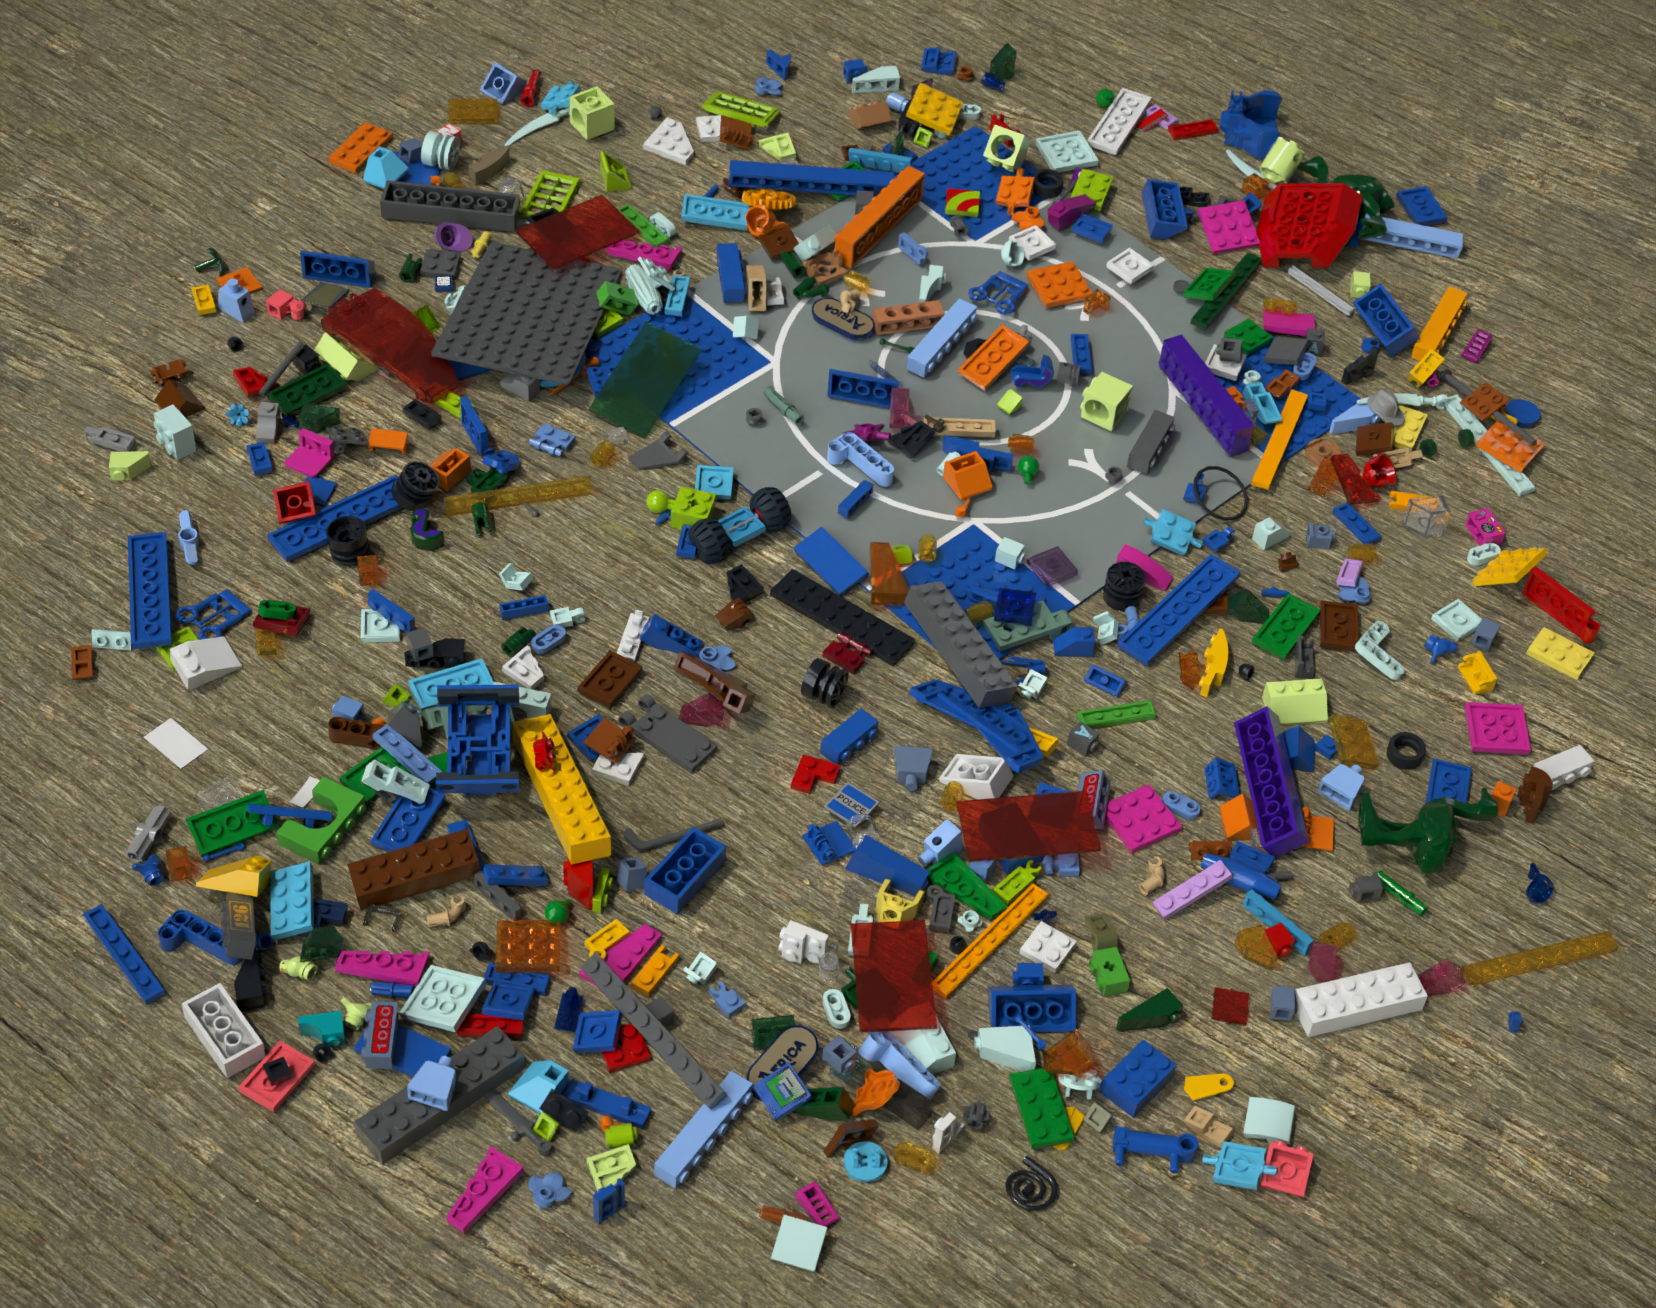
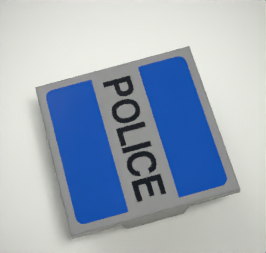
(851, 802)

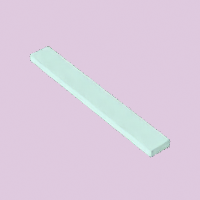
(1468, 420)

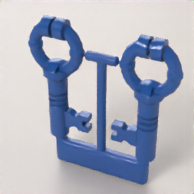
(982, 289)
(226, 595)

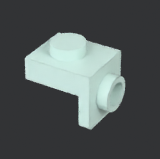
(513, 579)
(1032, 684)
(701, 969)

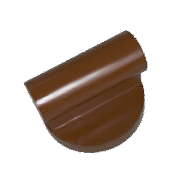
(1287, 561)

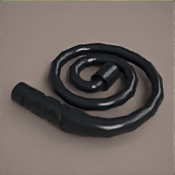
(1046, 1174)

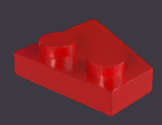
(251, 381)

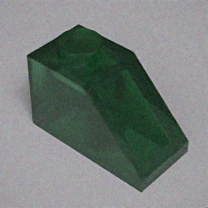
(1004, 62)
(317, 417)
(1247, 607)
(322, 944)

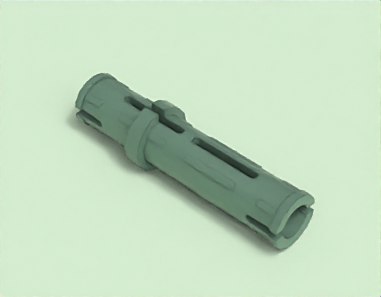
(787, 409)

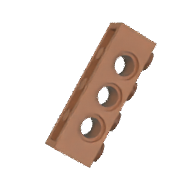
(907, 317)

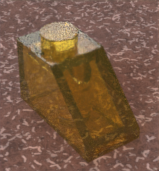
(1256, 947)

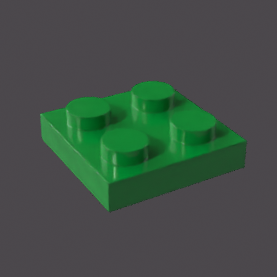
(1252, 336)

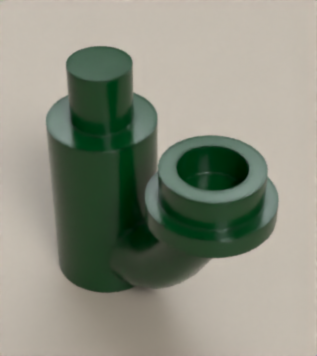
(805, 287)

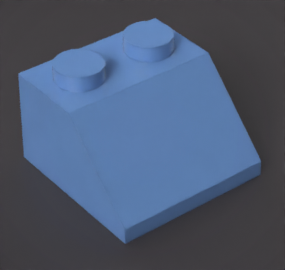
(502, 84)

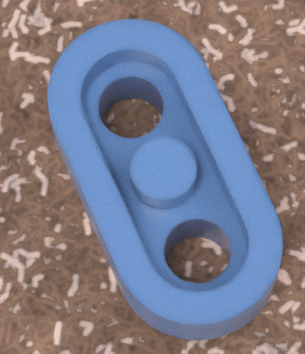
(1305, 366)
(548, 639)
(1181, 804)

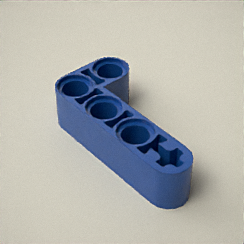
(186, 926)

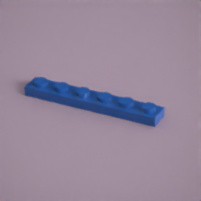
(124, 954)

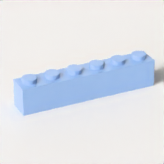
(1420, 238)
(941, 338)
(702, 1131)

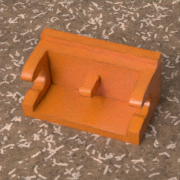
(388, 439)

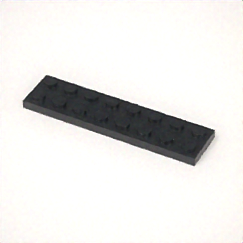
(842, 616)

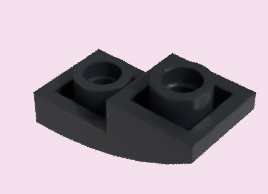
(1194, 199)

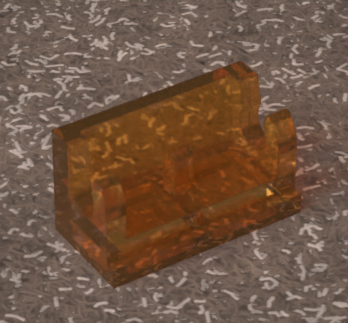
(1323, 477)

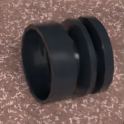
(415, 485)
(347, 540)
(1124, 586)
(824, 682)

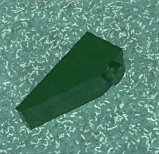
(1153, 1013)
(827, 1104)

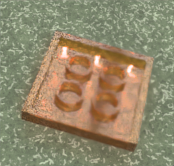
(527, 946)

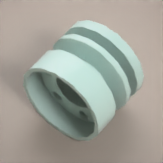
(440, 150)

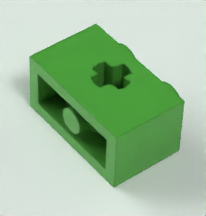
(617, 298)
(1109, 971)

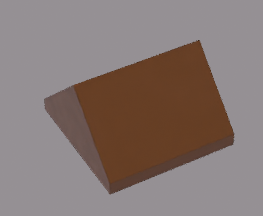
(180, 397)

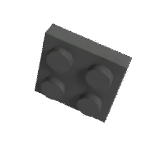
(440, 263)

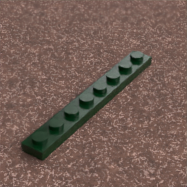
(1211, 309)

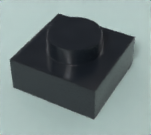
(277, 1071)

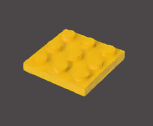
(934, 109)
(1509, 566)

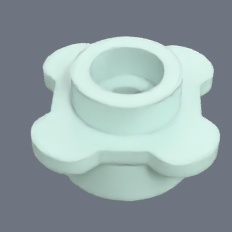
(1251, 377)
(970, 916)

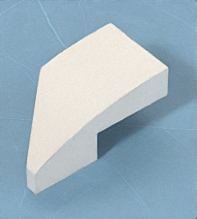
(774, 293)

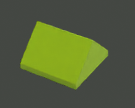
(613, 173)

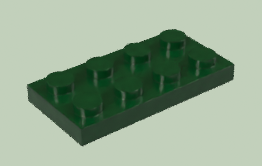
(308, 389)

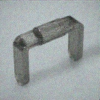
(383, 910)

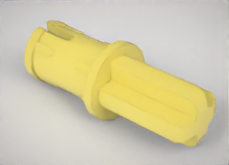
(481, 244)

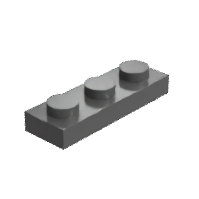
(498, 897)

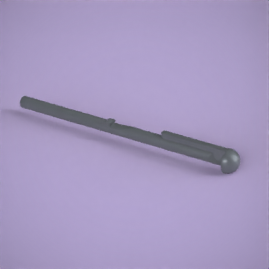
(1446, 375)

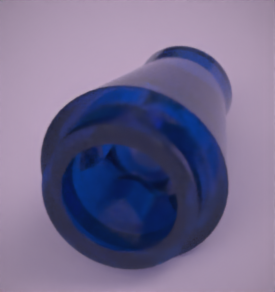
(991, 81)

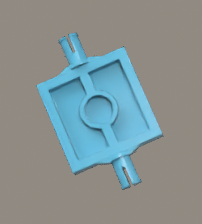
(559, 97)
(1172, 532)
(1240, 1165)

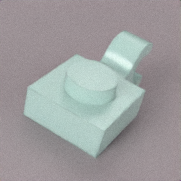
(565, 617)

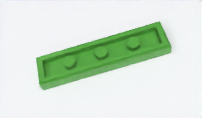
(647, 229)
(1117, 714)

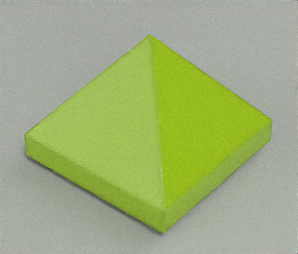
(923, 137)
(546, 1126)

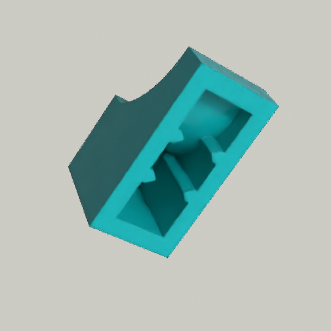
(324, 1026)

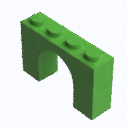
(318, 843)

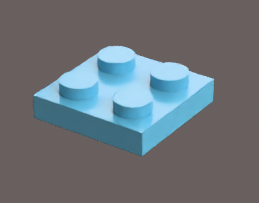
(715, 480)

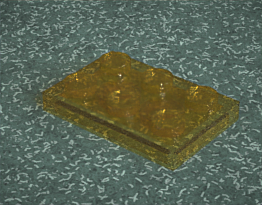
(473, 111)
(1353, 742)

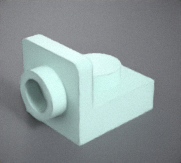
(1108, 627)

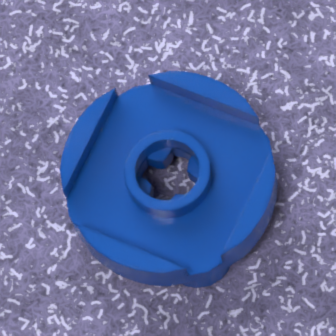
(502, 461)

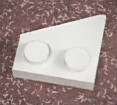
(524, 669)
(620, 772)

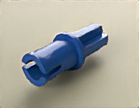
(391, 989)

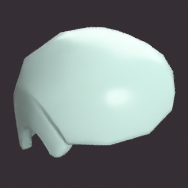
(1012, 253)

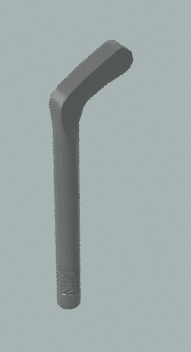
(643, 846)

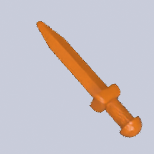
(594, 361)

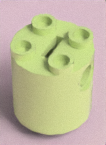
(1281, 161)

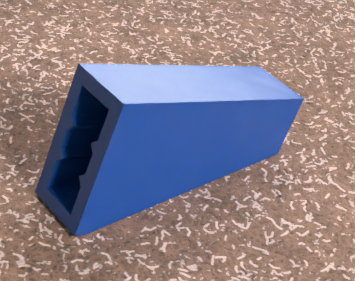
(880, 862)

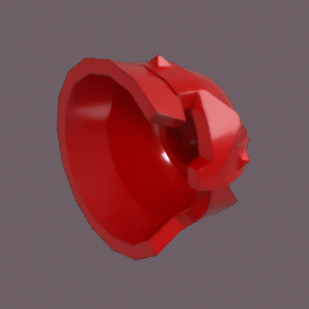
(1380, 471)

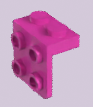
(312, 454)

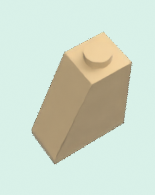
(756, 288)

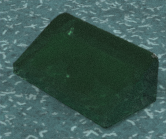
(897, 145)

